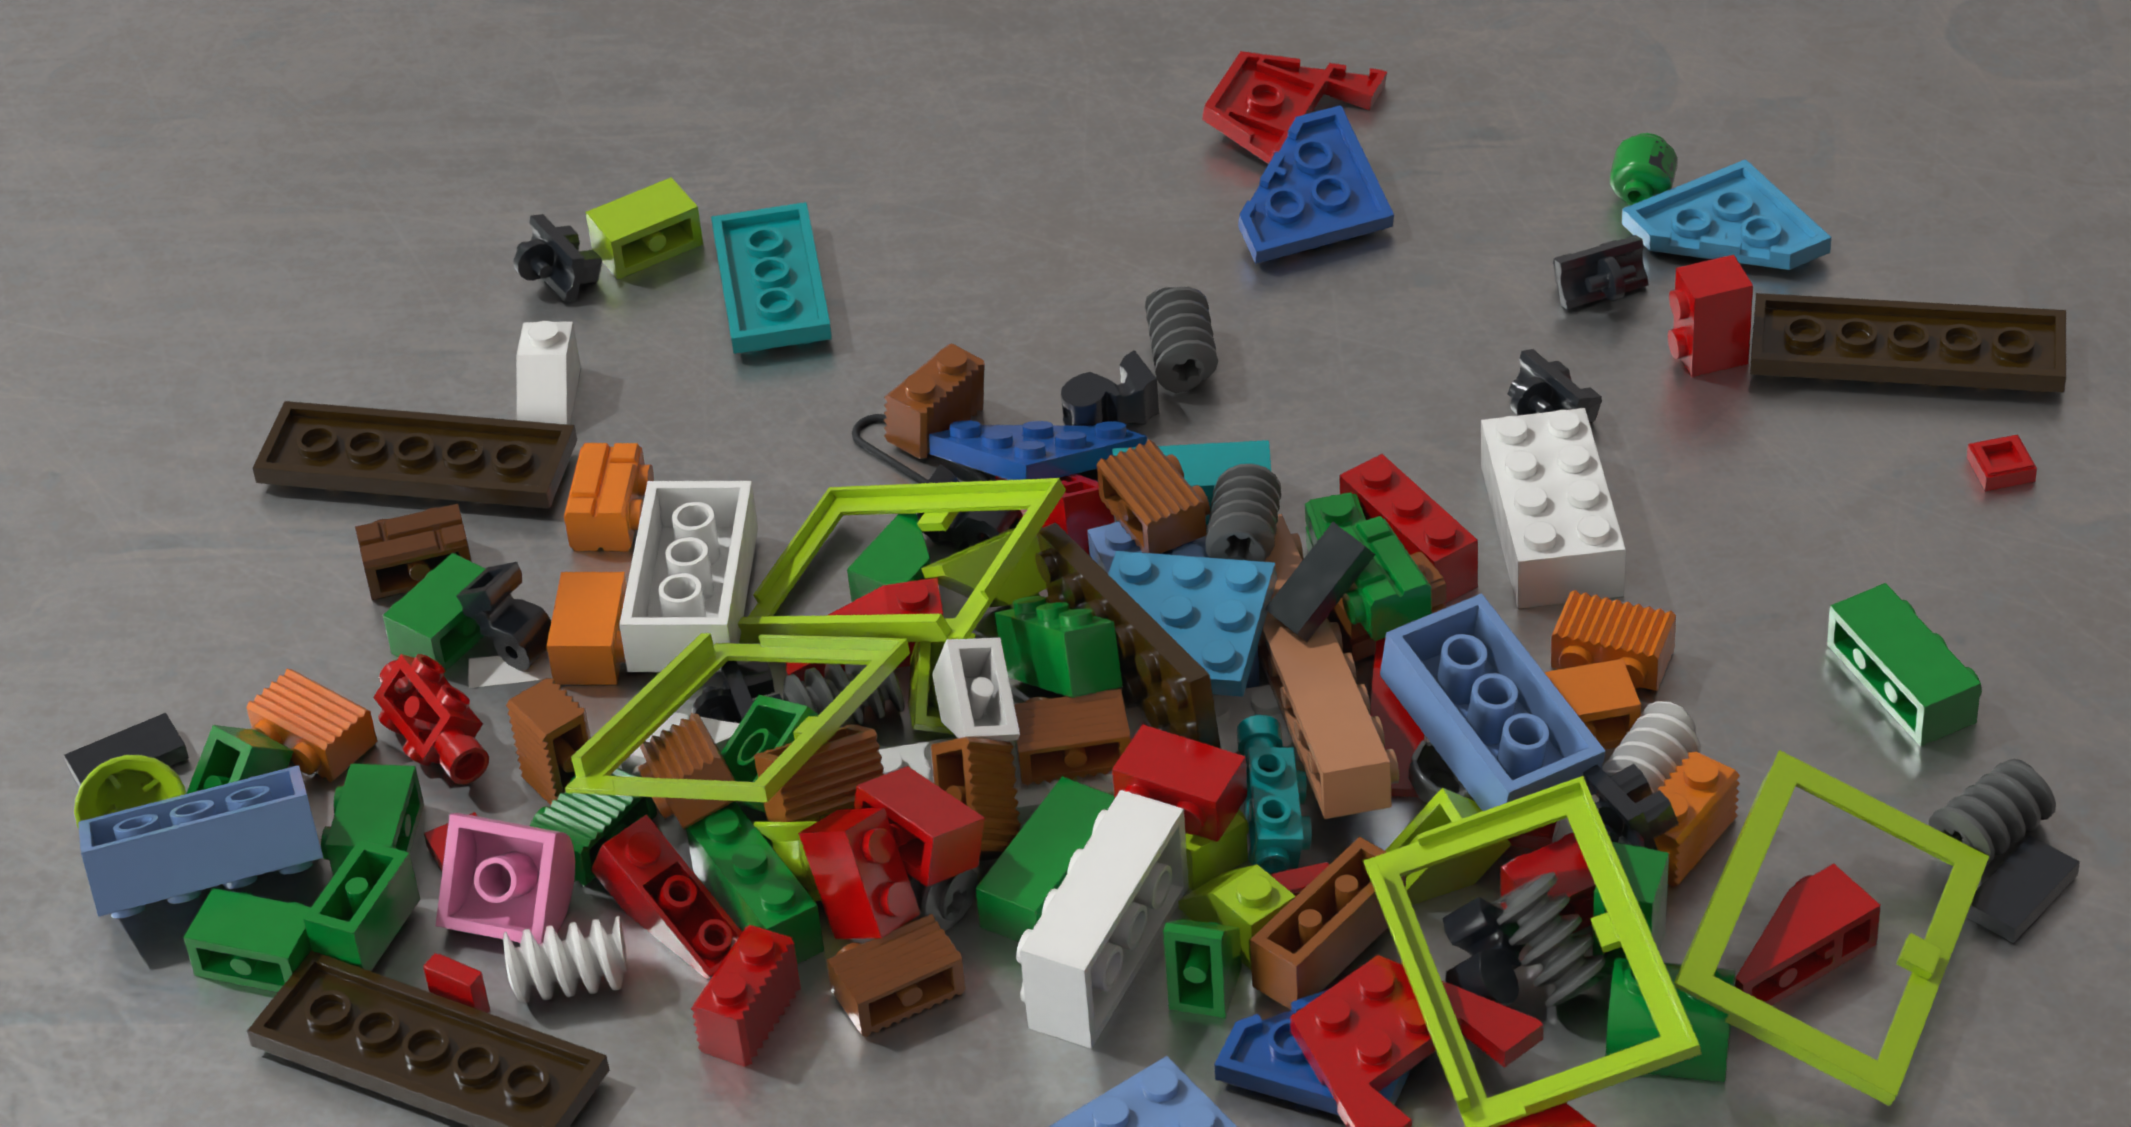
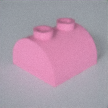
(504, 878)

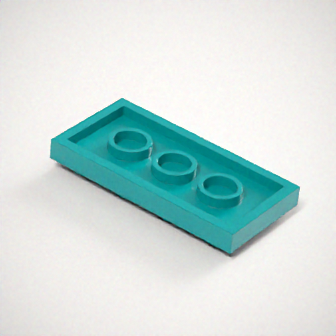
(771, 278)

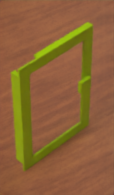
(940, 506)
(691, 670)
(1619, 927)
(1922, 957)

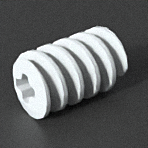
(1656, 743)
(566, 960)

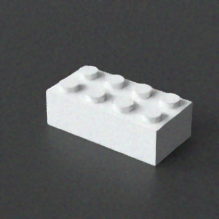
(1552, 507)
(688, 569)
(1103, 918)

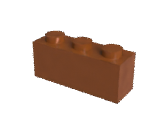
(1319, 929)

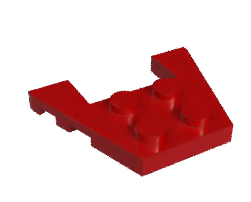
(1267, 93)
(1373, 1032)

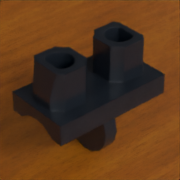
(556, 258)
(1600, 272)
(1549, 388)
(735, 697)
(1630, 807)

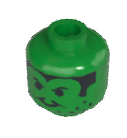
(1643, 168)

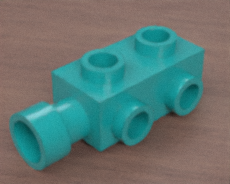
(1273, 796)

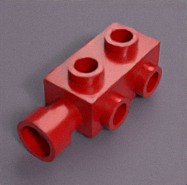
(431, 717)

